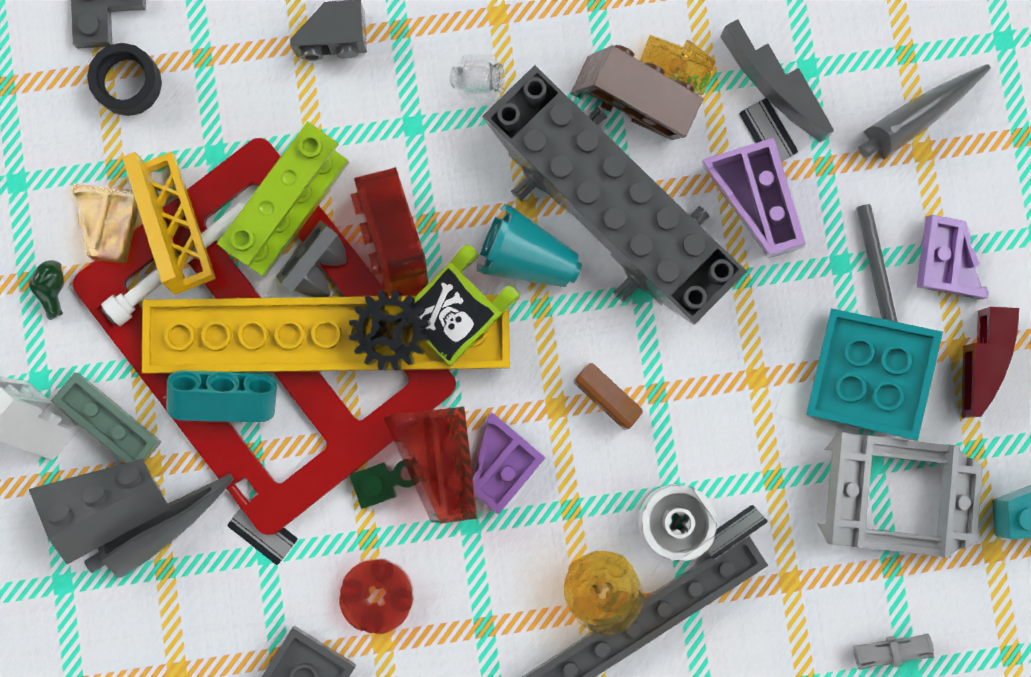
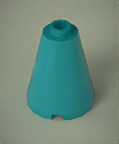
(527, 252)

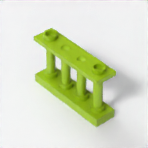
(284, 200)

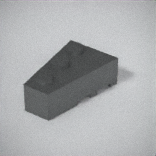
(97, 507)

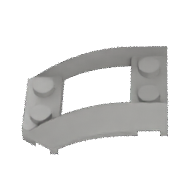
(850, 493)

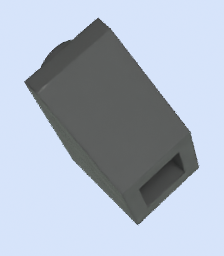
(332, 30)

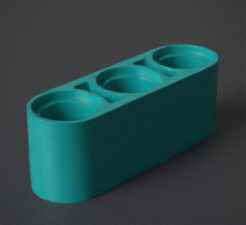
(221, 396)

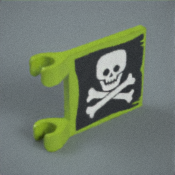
(458, 308)

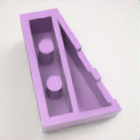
(759, 194)

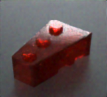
(391, 232)
(437, 460)

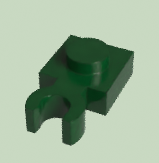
(377, 483)

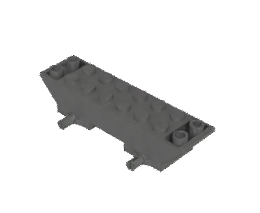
(612, 198)

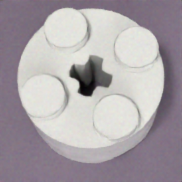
(698, 524)

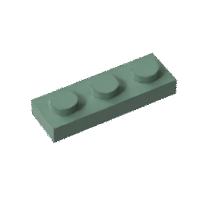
(105, 420)

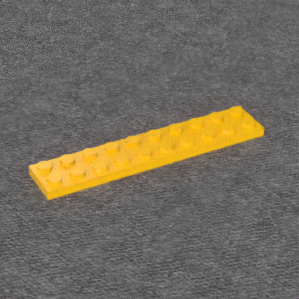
(286, 337)

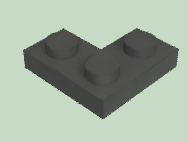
(93, 20)

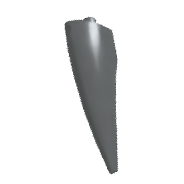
(917, 115)
(149, 538)

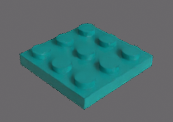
(874, 374)

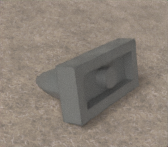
(301, 272)

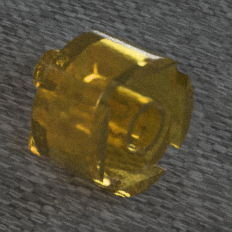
(586, 580)

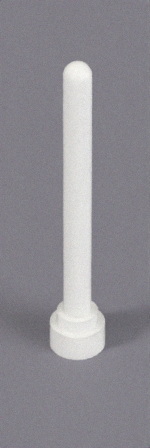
(122, 306)

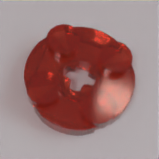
(373, 617)

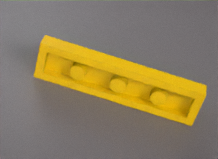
(155, 224)

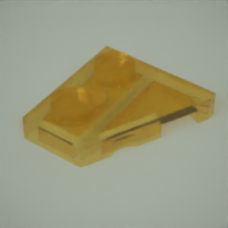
(106, 220)

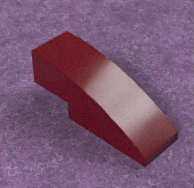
(988, 359)

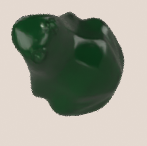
(46, 285)

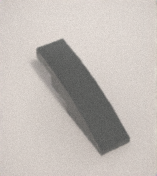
(785, 91)

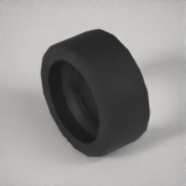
(109, 57)

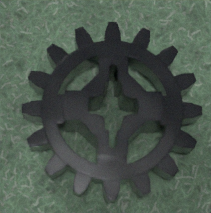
(380, 317)

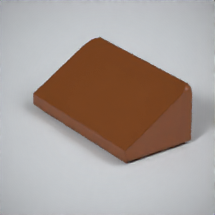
(608, 396)

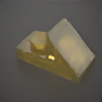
(680, 62)

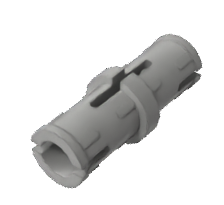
(893, 651)

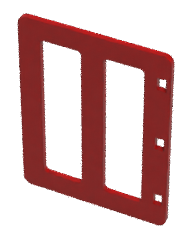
(348, 439)

